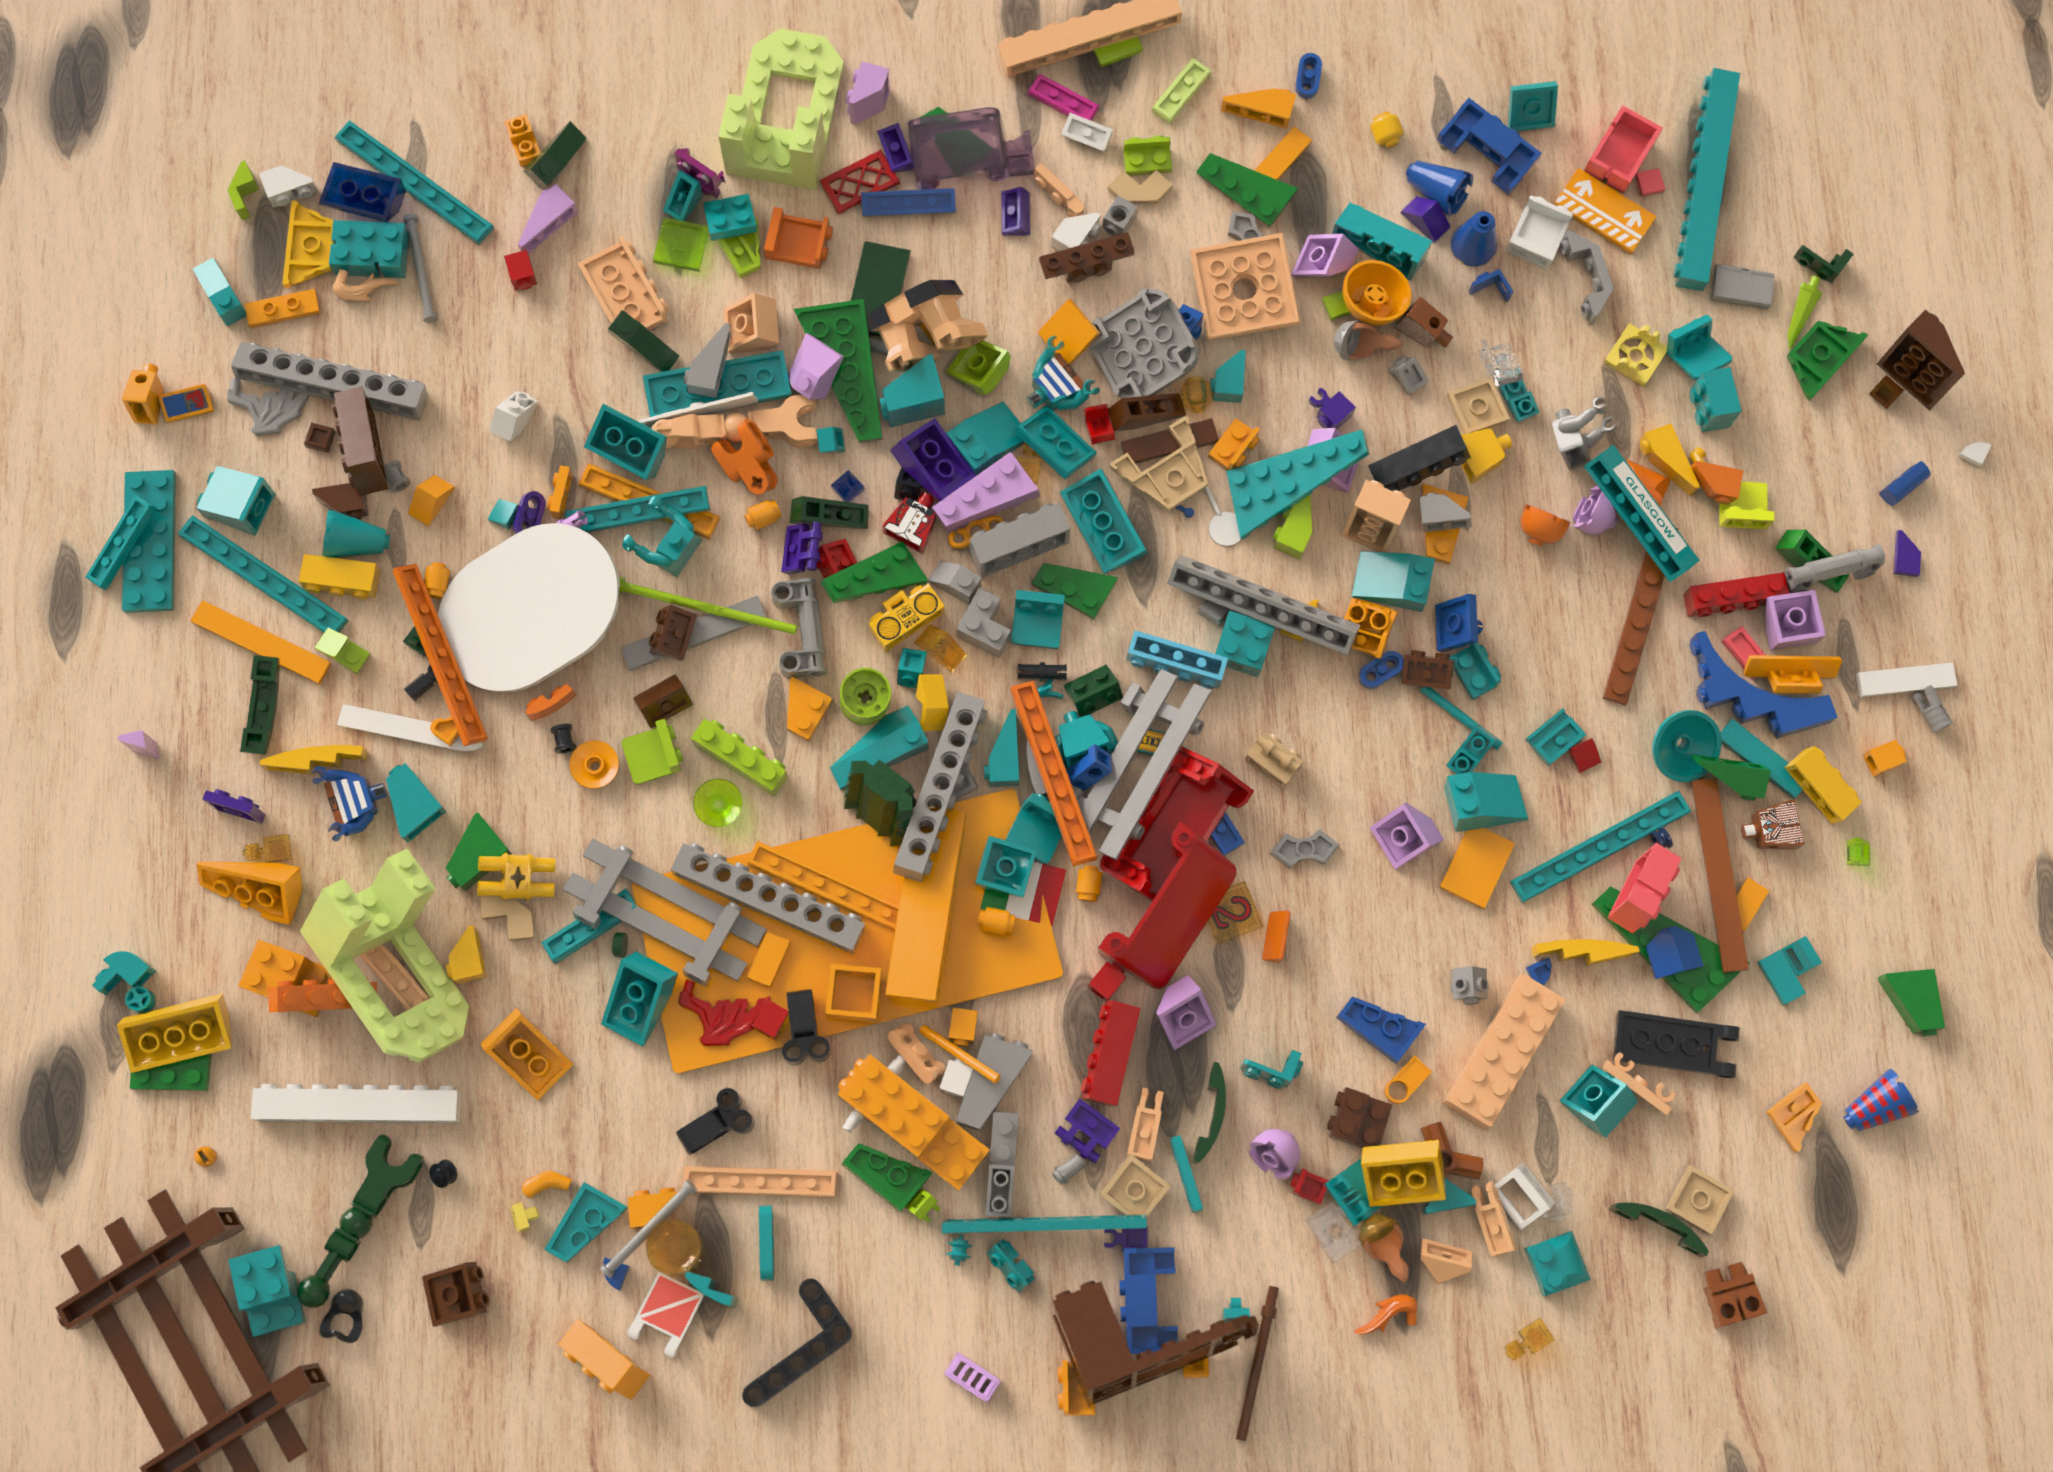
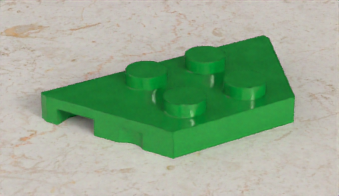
(1822, 354)

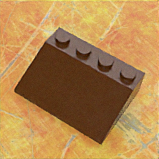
(1924, 360)

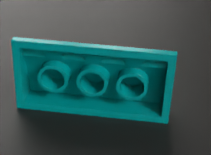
(1103, 522)

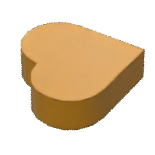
(445, 730)

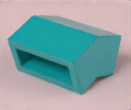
(1801, 956)

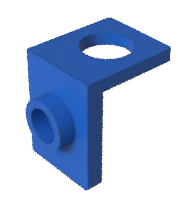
(1486, 279)

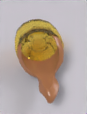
(1383, 1242)

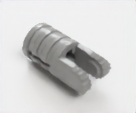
(1935, 714)

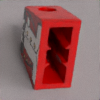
(912, 522)

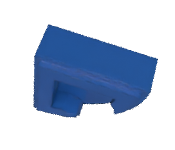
(1540, 971)
(619, 1277)

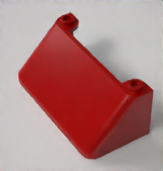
(1191, 793)
(1175, 913)

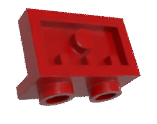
(835, 557)

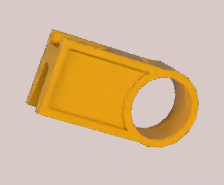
(1410, 1076)

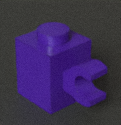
(1333, 410)

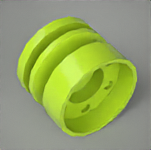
(863, 682)

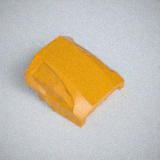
(1375, 626)

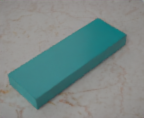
(1186, 1174)

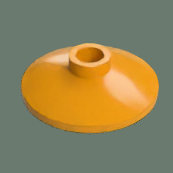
(589, 753)

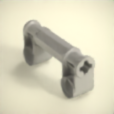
(1859, 562)
(809, 628)

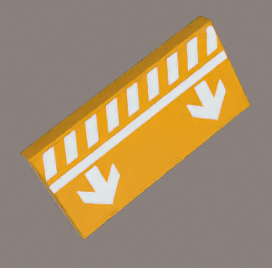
(1605, 211)

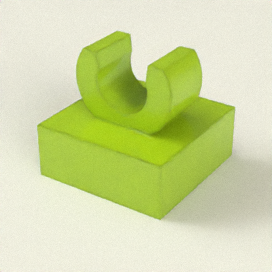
(921, 1204)

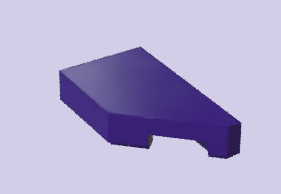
(1907, 556)

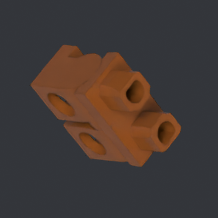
(1735, 1298)

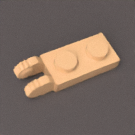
(1059, 191)
(1145, 1127)
(1493, 1221)

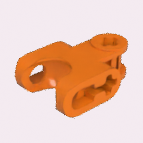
(750, 461)

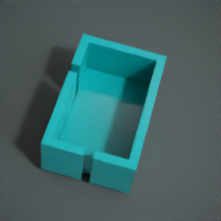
(364, 243)

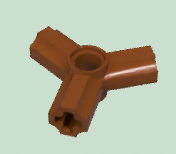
(1459, 1164)

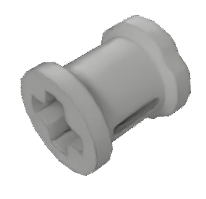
(396, 476)

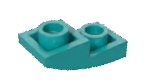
(1519, 400)
(1471, 751)

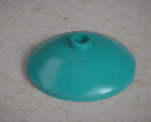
(1698, 736)

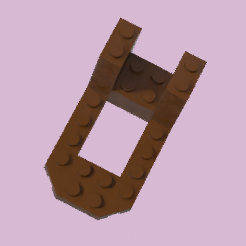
(1102, 1355)

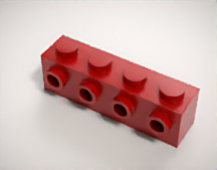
(1733, 594)
(1110, 1053)

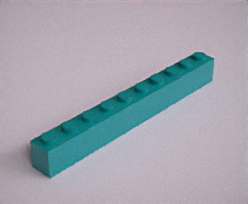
(1707, 179)

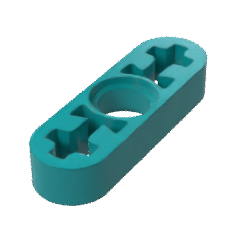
(766, 1243)

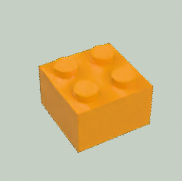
(853, 993)

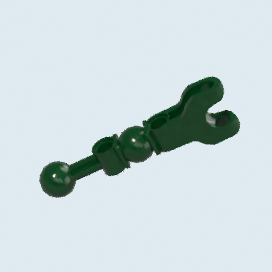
(357, 1221)

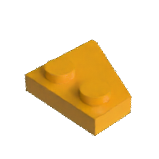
(1795, 1114)

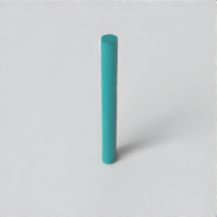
(1455, 712)

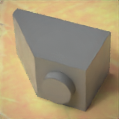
(1442, 513)
(956, 581)

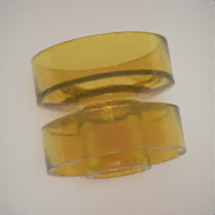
(675, 1248)

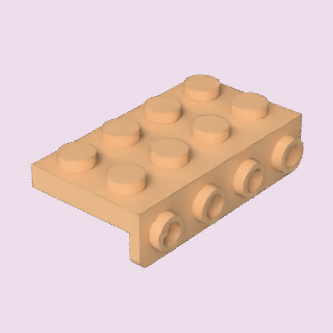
(621, 285)

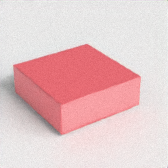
(1650, 182)

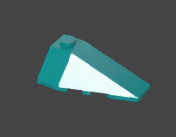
(890, 740)

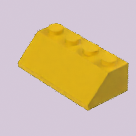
(176, 1033)

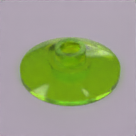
(714, 791)

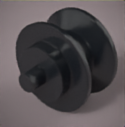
(443, 1173)

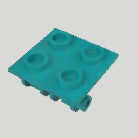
(1350, 1193)

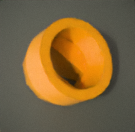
(210, 1154)

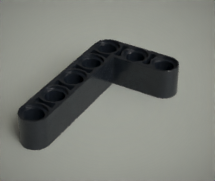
(804, 1351)

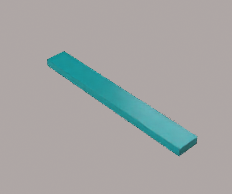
(415, 182)
(261, 576)
(1600, 846)
(1044, 1223)

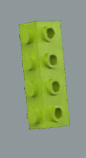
(739, 757)

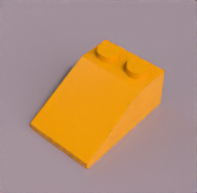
(526, 1054)

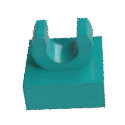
(1234, 1310)

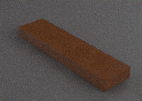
(1163, 443)

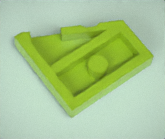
(743, 252)

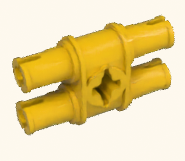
(508, 865)

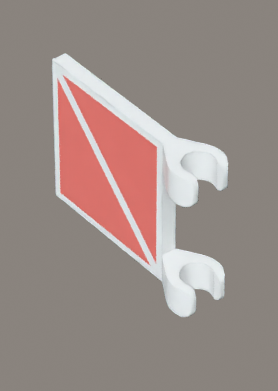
(668, 1309)

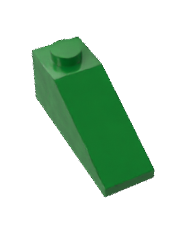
(1801, 547)
(1743, 777)

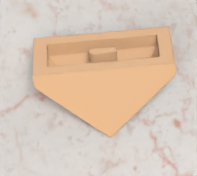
(1445, 1260)

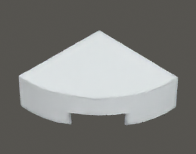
(1975, 453)

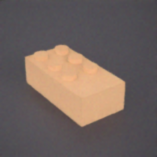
(1376, 516)

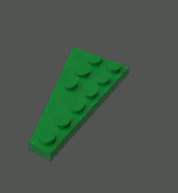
(1693, 986)

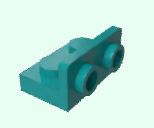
(1475, 670)

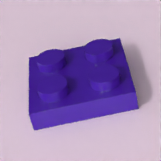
(240, 807)

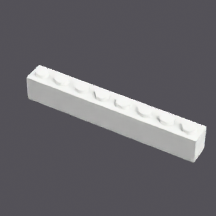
(356, 1105)

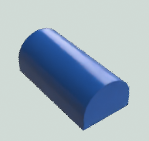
(1905, 483)

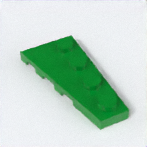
(1250, 189)

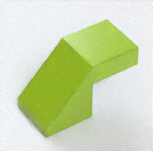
(242, 185)

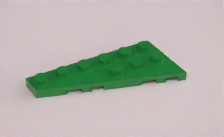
(846, 331)

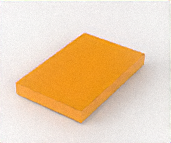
(1477, 866)

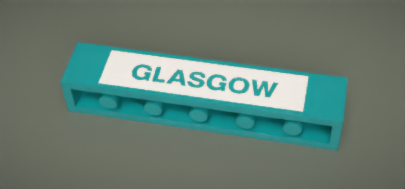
(1641, 513)

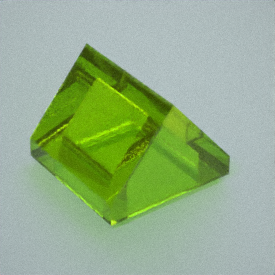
(1858, 852)

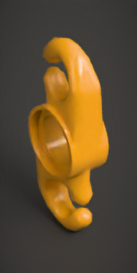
(965, 532)

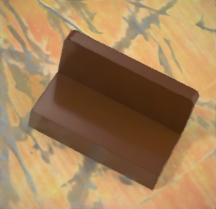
(663, 700)

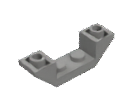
(1576, 248)

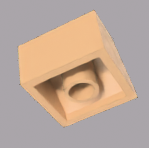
(752, 324)

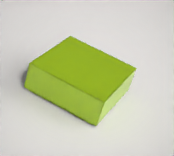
(1335, 306)

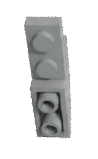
(1002, 1164)

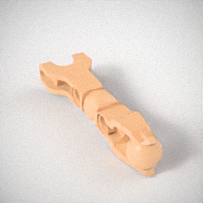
(777, 423)

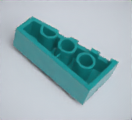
(1383, 239)

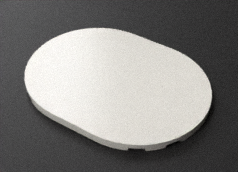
(530, 607)

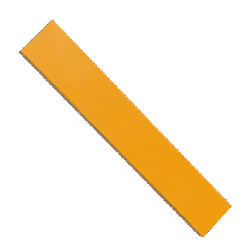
(620, 489)
(260, 642)

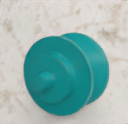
(959, 1250)

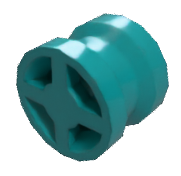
(135, 998)

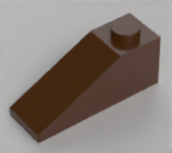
(1145, 411)

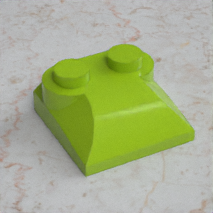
(980, 366)

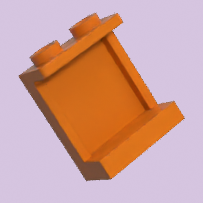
(797, 239)

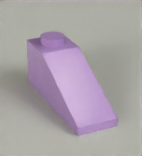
(549, 214)

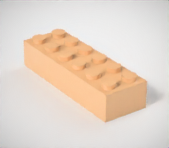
(1504, 1051)

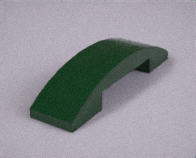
(262, 705)
(1216, 1083)
(1689, 1239)

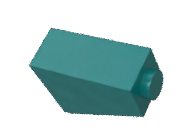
(412, 802)

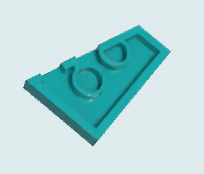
(583, 1222)

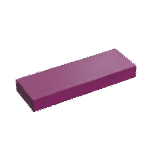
(1062, 98)

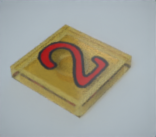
(1234, 915)

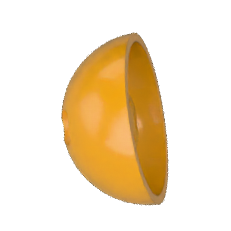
(1376, 292)

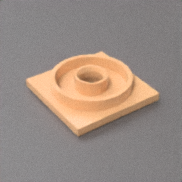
(1257, 260)

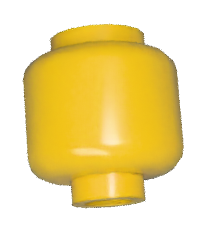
(1387, 129)

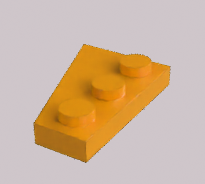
(1441, 543)

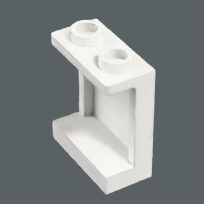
(1539, 232)

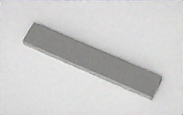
(704, 630)

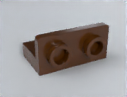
(672, 632)
(1428, 670)

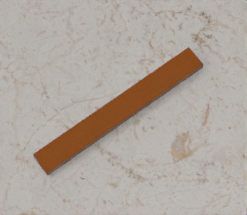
(1719, 876)

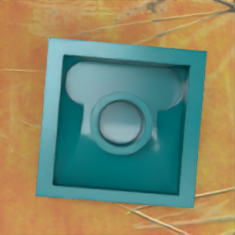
(1005, 867)
(1557, 1264)

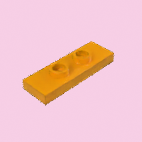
(282, 308)

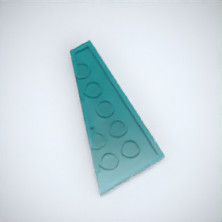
(1284, 480)

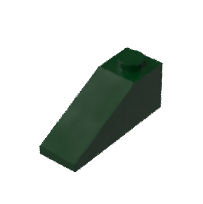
(555, 155)
(642, 342)
(829, 513)

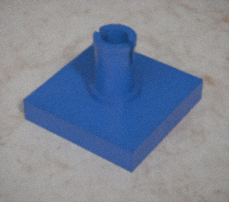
(1457, 623)

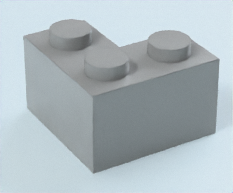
(978, 624)

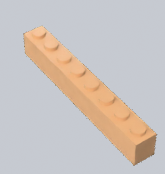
(1086, 34)

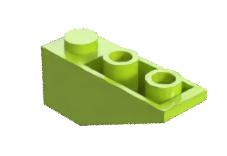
(1297, 529)

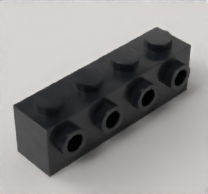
(1421, 460)

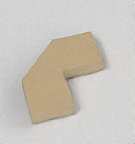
(1150, 191)
(519, 918)

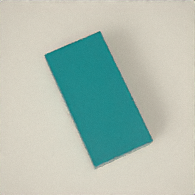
(1781, 977)

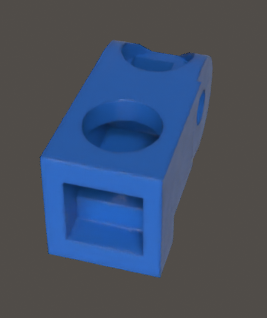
(1090, 768)

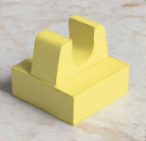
(522, 1217)

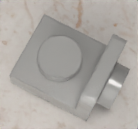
(1409, 373)

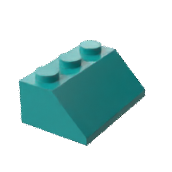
(627, 442)

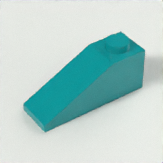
(219, 292)
(1003, 760)

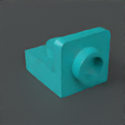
(910, 667)

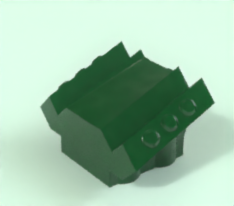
(880, 798)

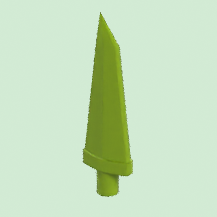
(1805, 304)

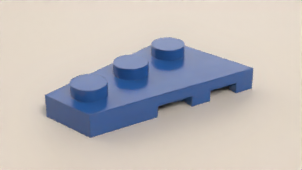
(1382, 1029)

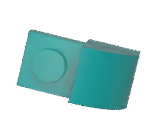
(123, 966)

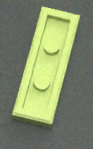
(1181, 91)

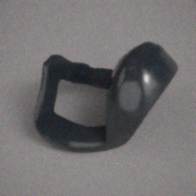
(346, 1302)

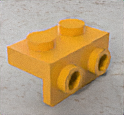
(1072, 1398)

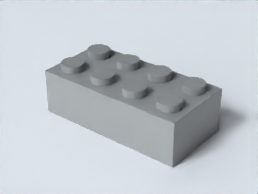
(1019, 539)

